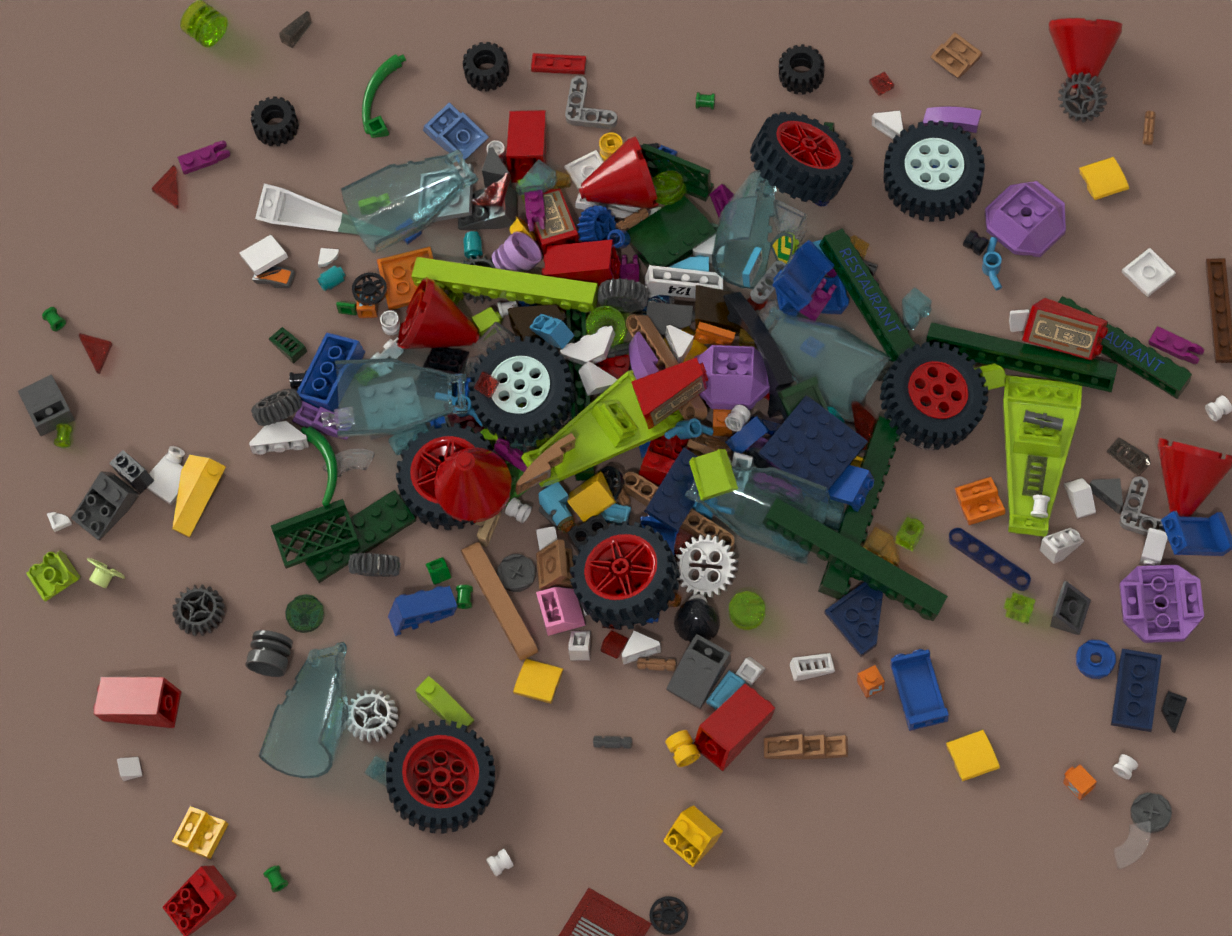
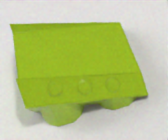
(713, 474)
(52, 574)

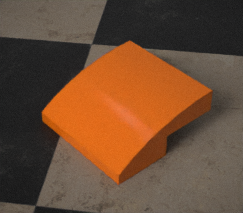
(980, 501)

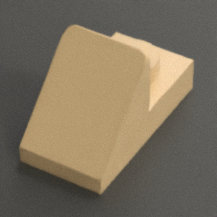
(487, 529)

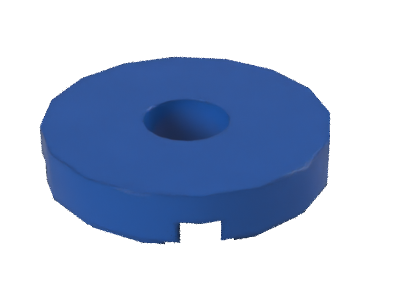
(1091, 669)

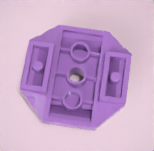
(1026, 234)
(734, 376)
(1163, 584)

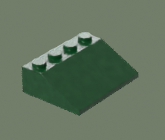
(670, 234)

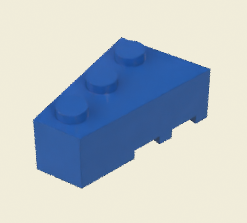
(420, 607)

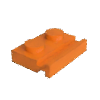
(713, 335)

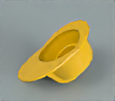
(521, 226)

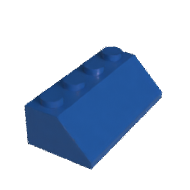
(320, 381)

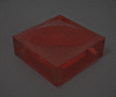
(881, 83)
(486, 384)

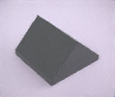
(493, 169)
(1070, 609)

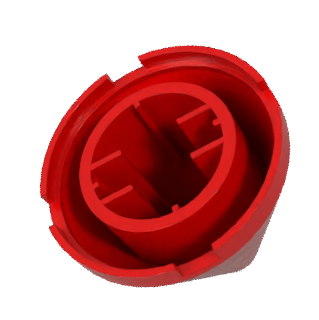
(1084, 44)
(622, 179)
(434, 321)
(1190, 474)
(473, 484)

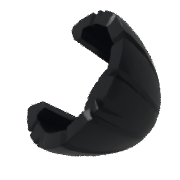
(696, 618)

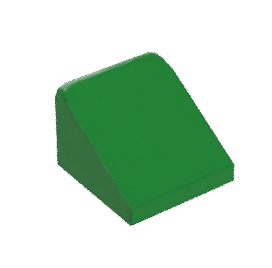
(376, 127)
(346, 307)
(438, 570)

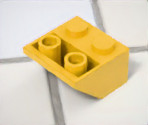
(692, 835)

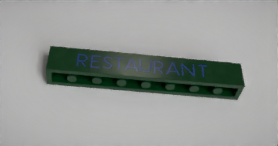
(866, 294)
(1140, 359)

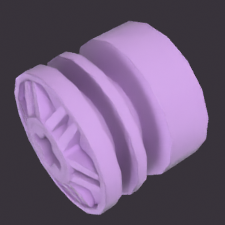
(517, 253)

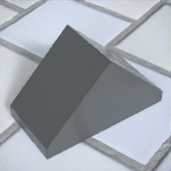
(1109, 492)

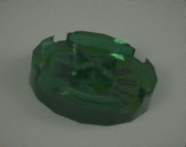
(304, 613)

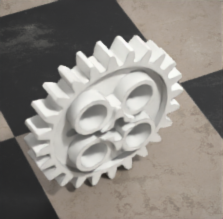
(708, 548)

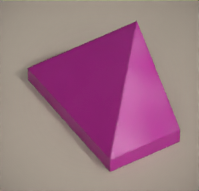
(720, 198)

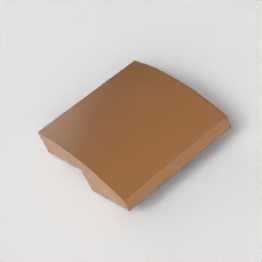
(956, 55)

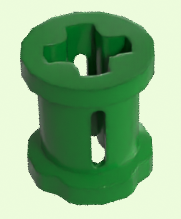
(705, 100)
(53, 318)
(464, 596)
(275, 878)

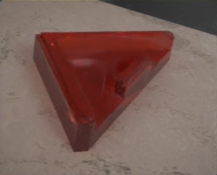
(168, 187)
(495, 193)
(96, 349)
(863, 421)

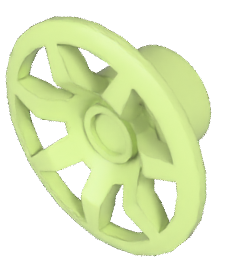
(102, 575)

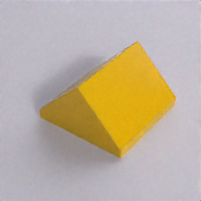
(591, 497)

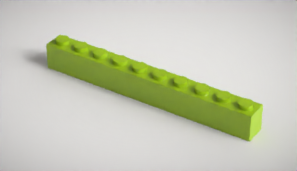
(507, 284)

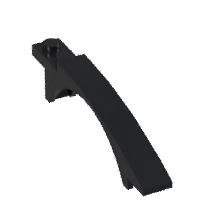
(777, 371)

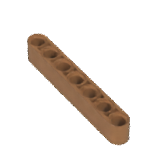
(644, 325)
(704, 526)
(499, 601)

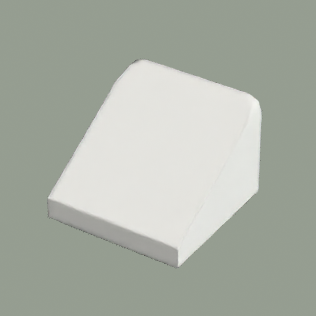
(1018, 320)
(546, 536)
(750, 670)
(129, 768)

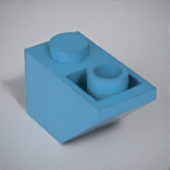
(552, 330)

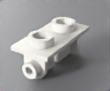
(391, 350)

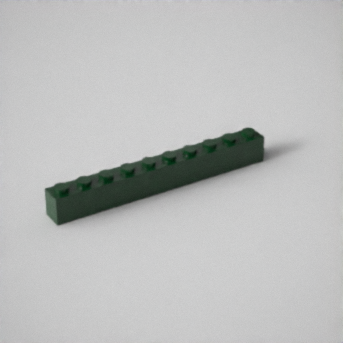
(577, 324)
(1025, 357)
(854, 523)
(854, 559)

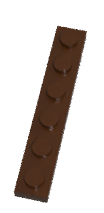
(1219, 309)

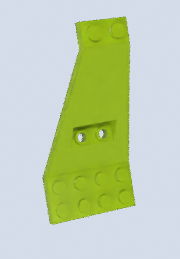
(603, 431)
(1025, 439)

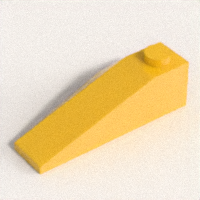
(195, 489)

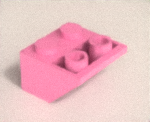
(560, 610)

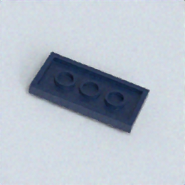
(669, 500)
(1136, 690)

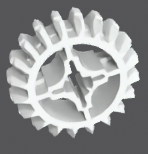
(367, 730)

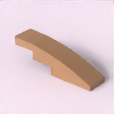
(541, 467)
(805, 747)

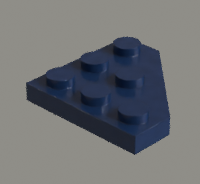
(858, 617)

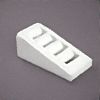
(806, 674)

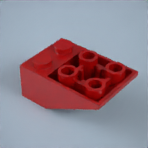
(660, 457)
(199, 900)

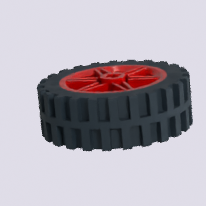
(801, 157)
(422, 457)
(598, 579)

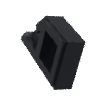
(1173, 709)

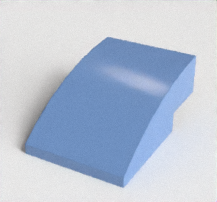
(455, 131)

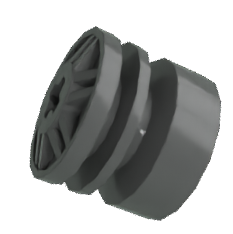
(269, 653)

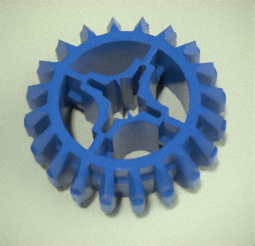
(595, 224)

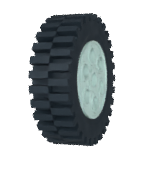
(933, 197)
(540, 411)

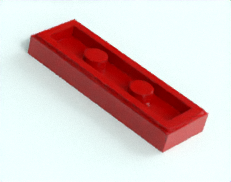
(558, 63)

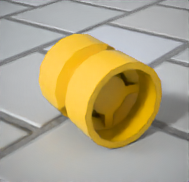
(609, 144)
(682, 747)

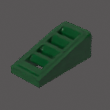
(294, 355)

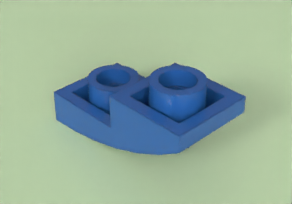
(747, 435)

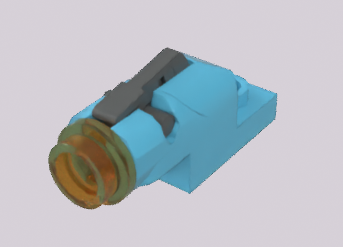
(554, 509)

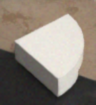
(327, 256)
(58, 521)

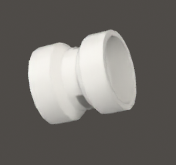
(499, 149)
(390, 318)
(1218, 408)
(737, 418)
(518, 510)
(499, 862)

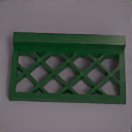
(696, 184)
(310, 521)

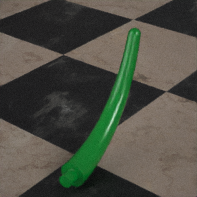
(377, 78)
(322, 444)

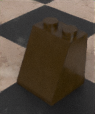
(712, 309)
(523, 317)

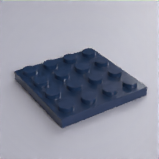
(813, 445)

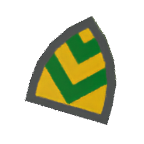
(784, 246)

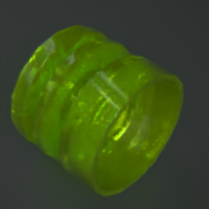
(203, 23)
(608, 317)

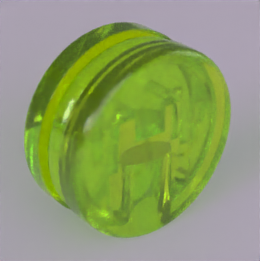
(669, 187)
(747, 610)

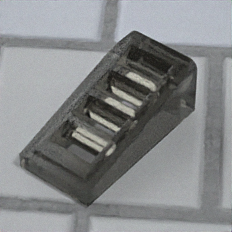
(294, 31)
(1035, 459)
(1137, 465)

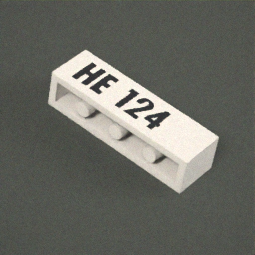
(679, 281)

